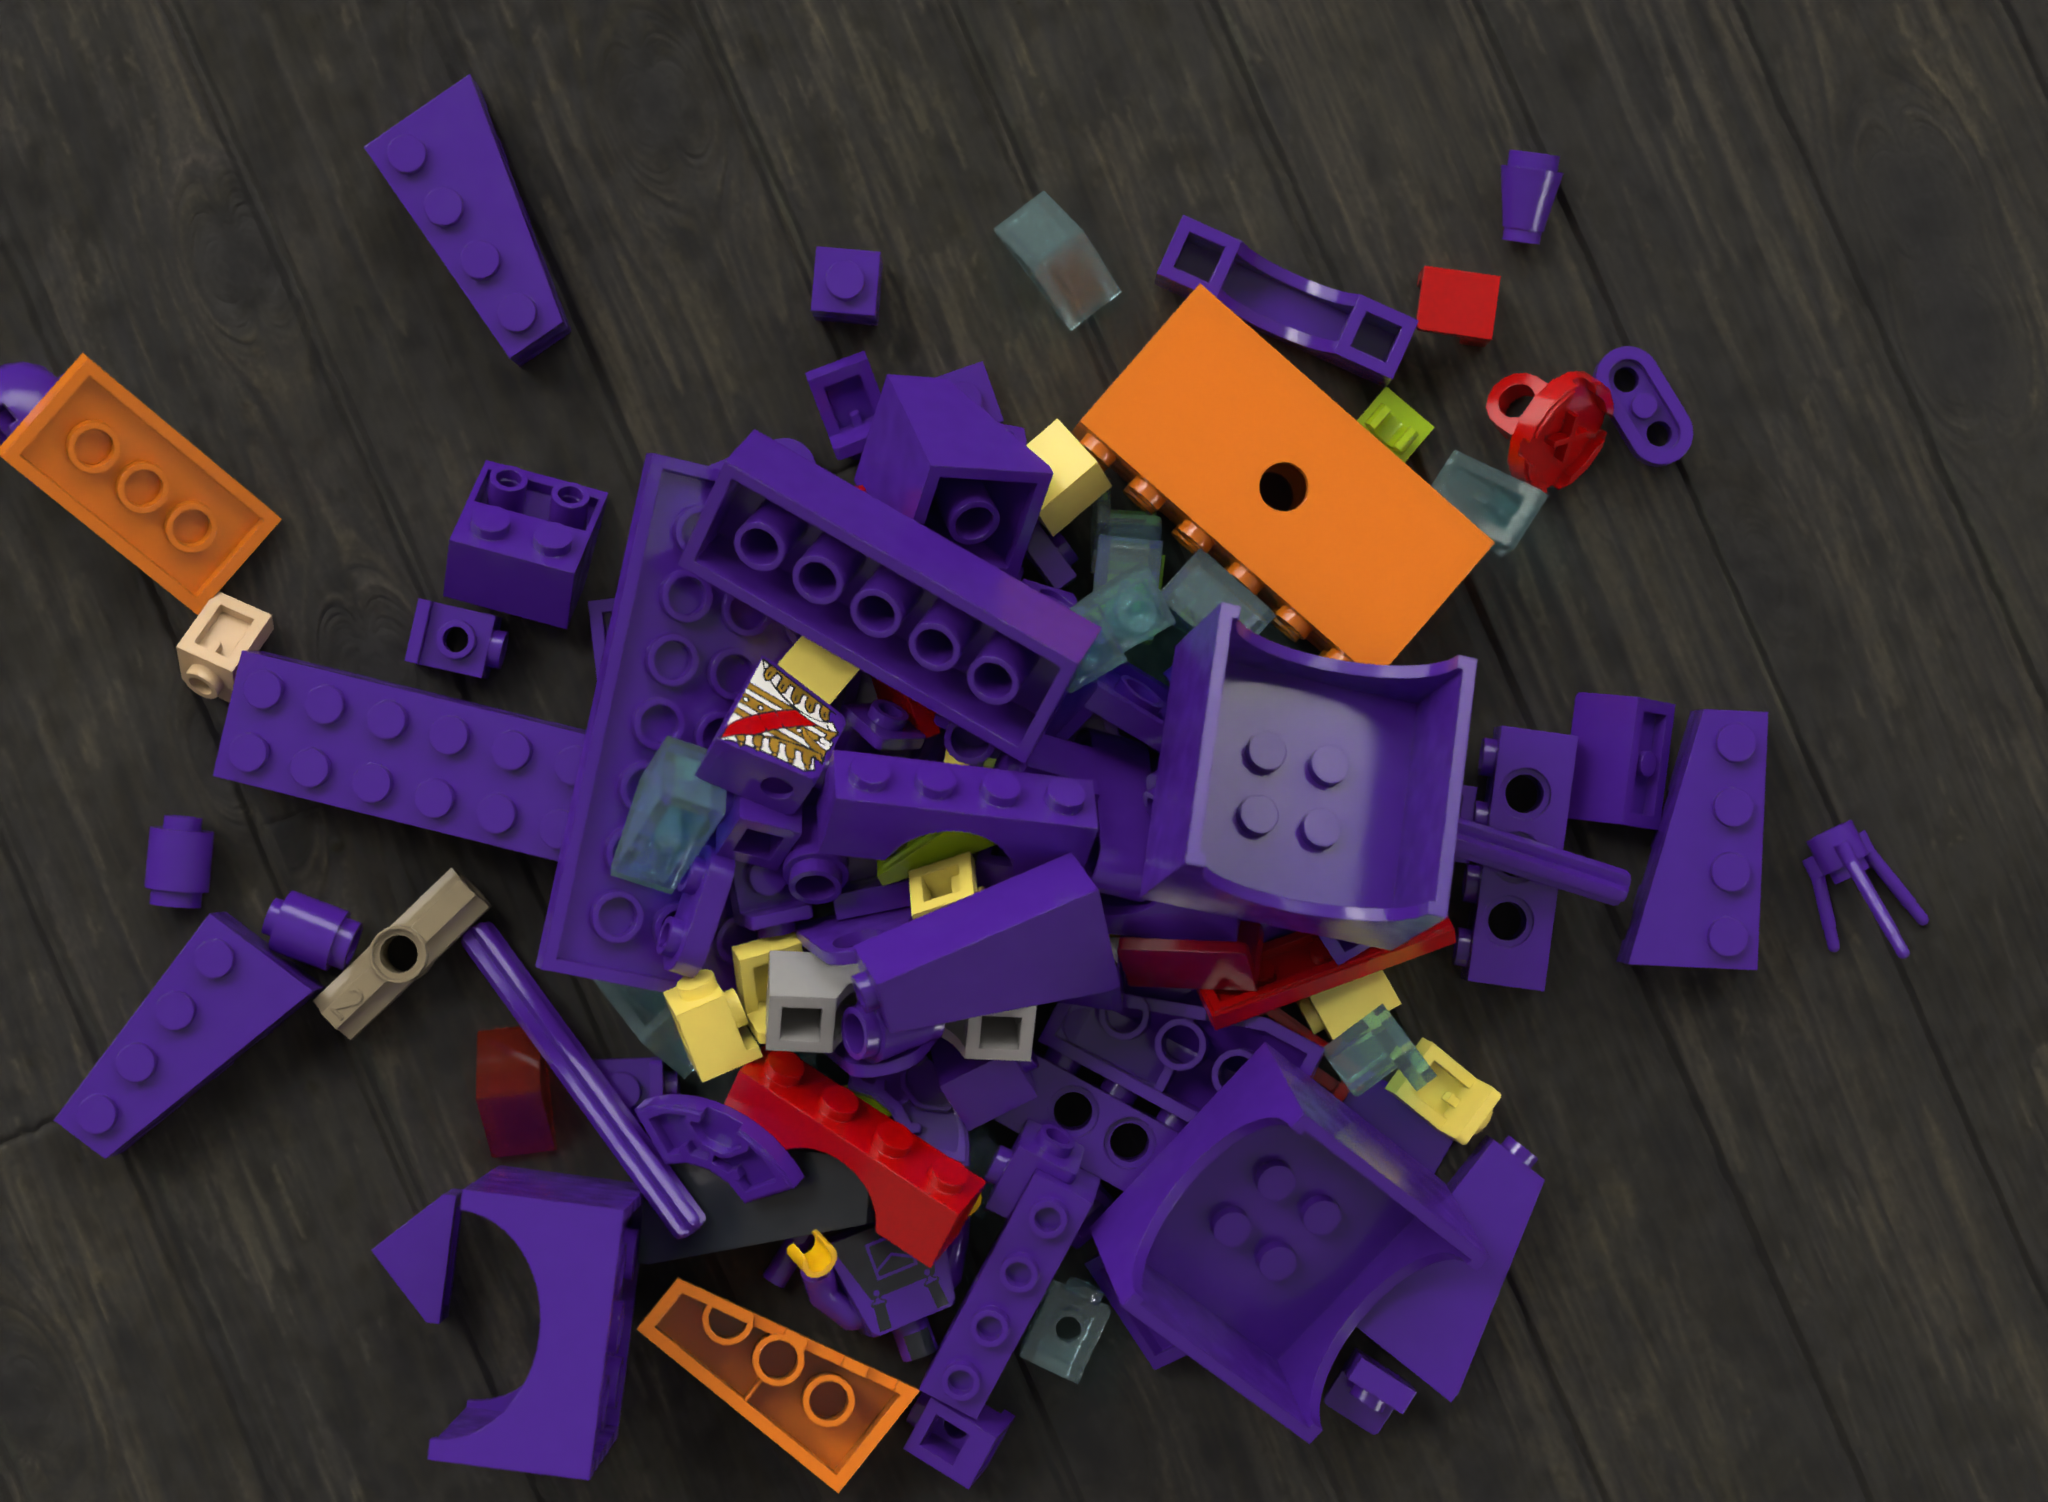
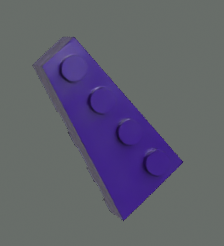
(466, 203)
(1706, 857)
(189, 1029)

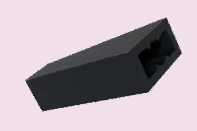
(823, 1200)

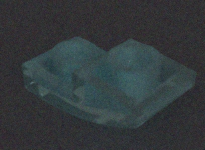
(1128, 612)

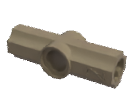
(373, 981)

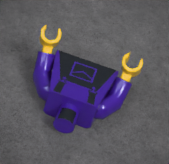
(880, 1288)

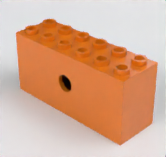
(1364, 537)

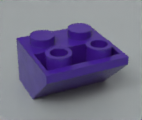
(524, 544)

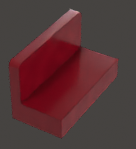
(1194, 962)

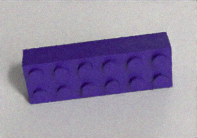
(888, 595)
(400, 753)

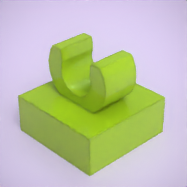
(1395, 424)

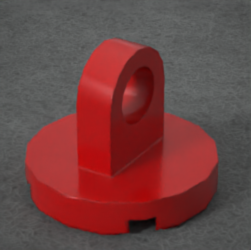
(1557, 430)

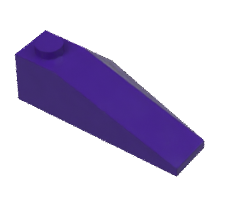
(1169, 1048)

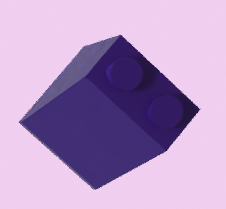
(953, 469)

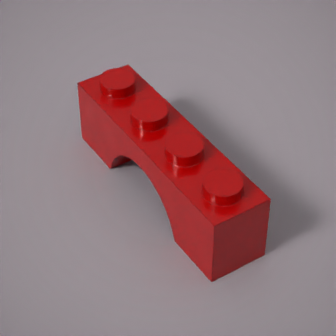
(915, 1188)

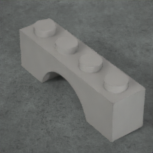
(810, 997)

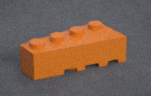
(789, 1386)

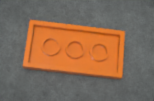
(138, 484)

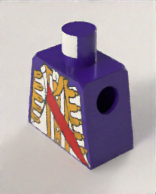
(773, 741)

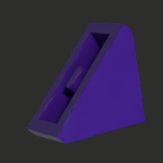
(424, 1256)

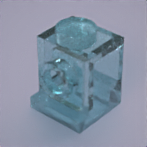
(1053, 1352)

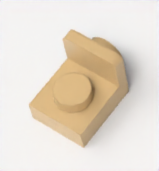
(215, 641)

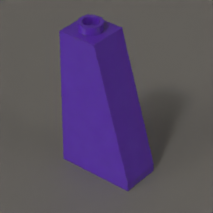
(991, 952)
(1442, 1310)

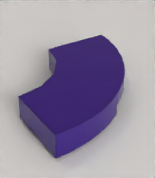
(919, 1105)
(719, 1140)

